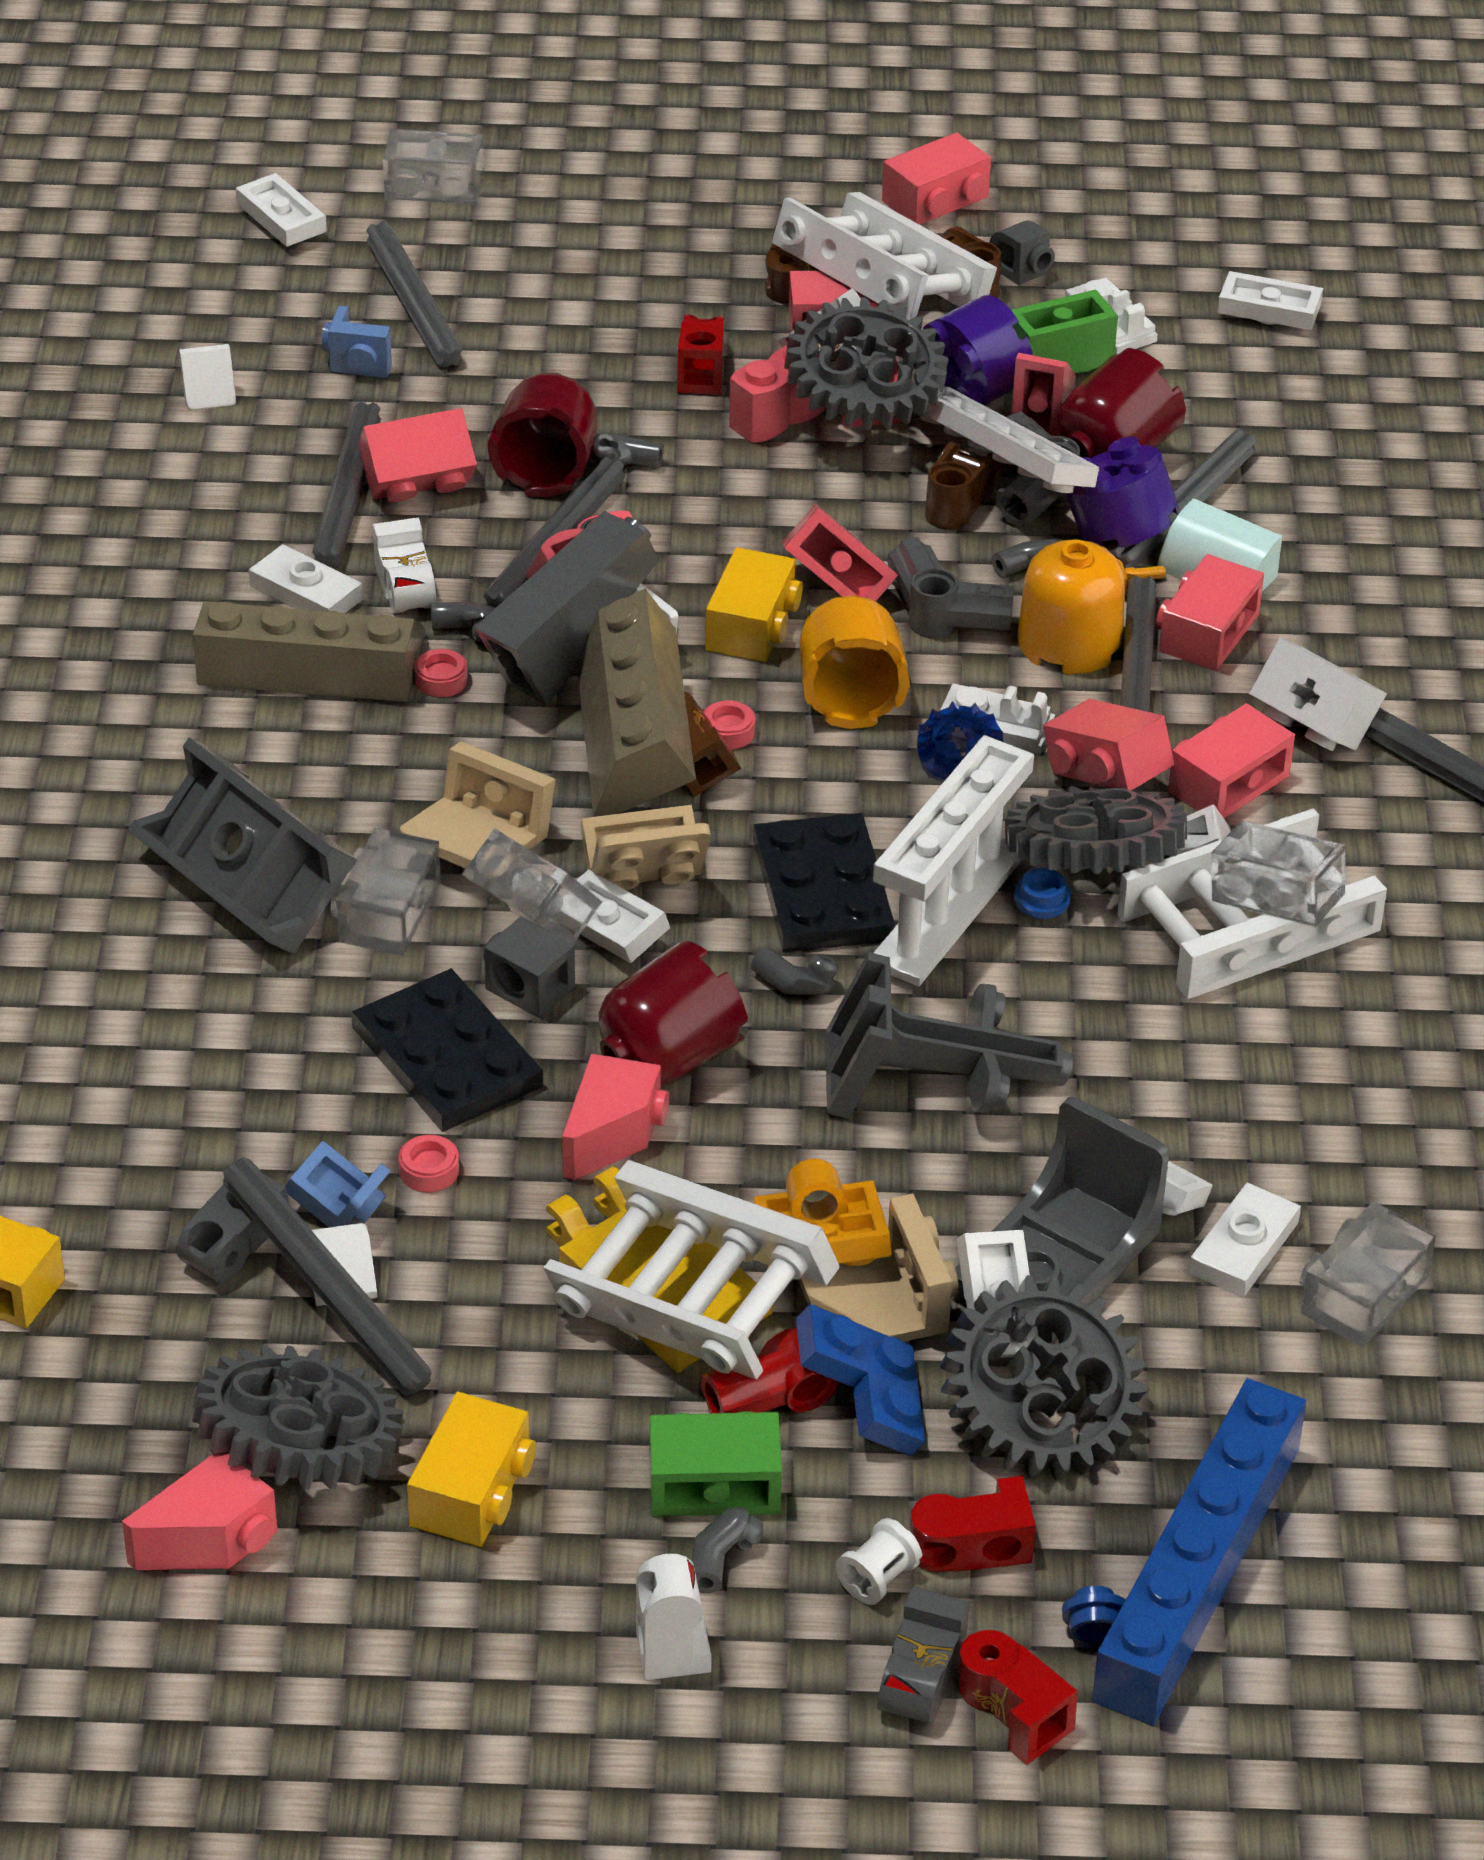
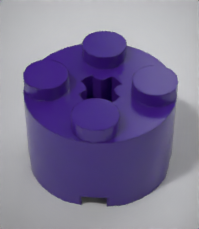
(980, 348)
(1129, 496)

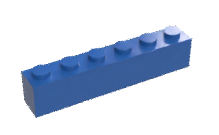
(1198, 1552)

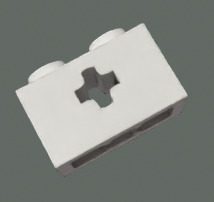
(1344, 702)

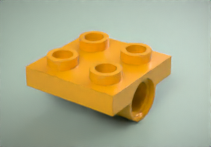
(848, 1214)

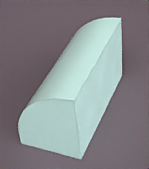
(1208, 530)

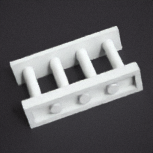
(882, 254)
(951, 858)
(1246, 943)
(695, 1216)

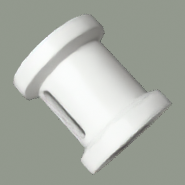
(878, 1561)

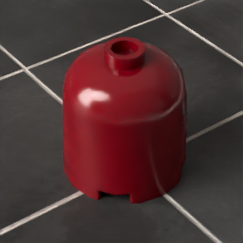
(1122, 401)
(544, 434)
(672, 1013)

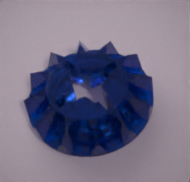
(943, 756)

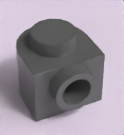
(1024, 251)

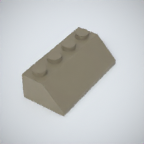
(306, 651)
(633, 706)

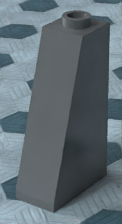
(547, 619)

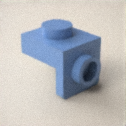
(357, 346)
(336, 1188)

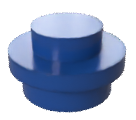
(1042, 894)
(1091, 1612)

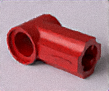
(779, 1384)

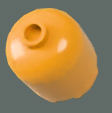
(1072, 607)
(853, 662)

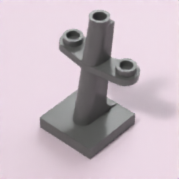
(874, 1033)

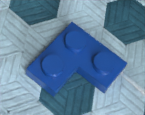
(876, 1368)

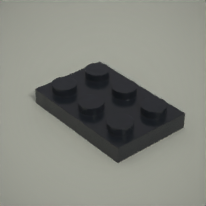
(822, 882)
(447, 1049)

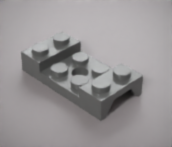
(277, 874)

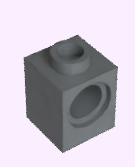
(529, 966)

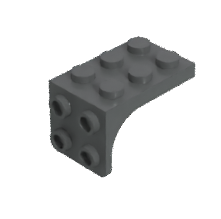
(1090, 1204)

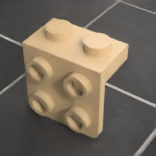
(484, 795)
(646, 846)
(898, 1293)

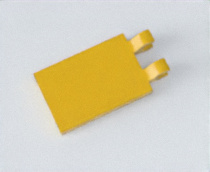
(581, 1241)

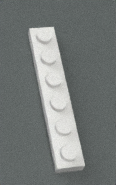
(1011, 442)

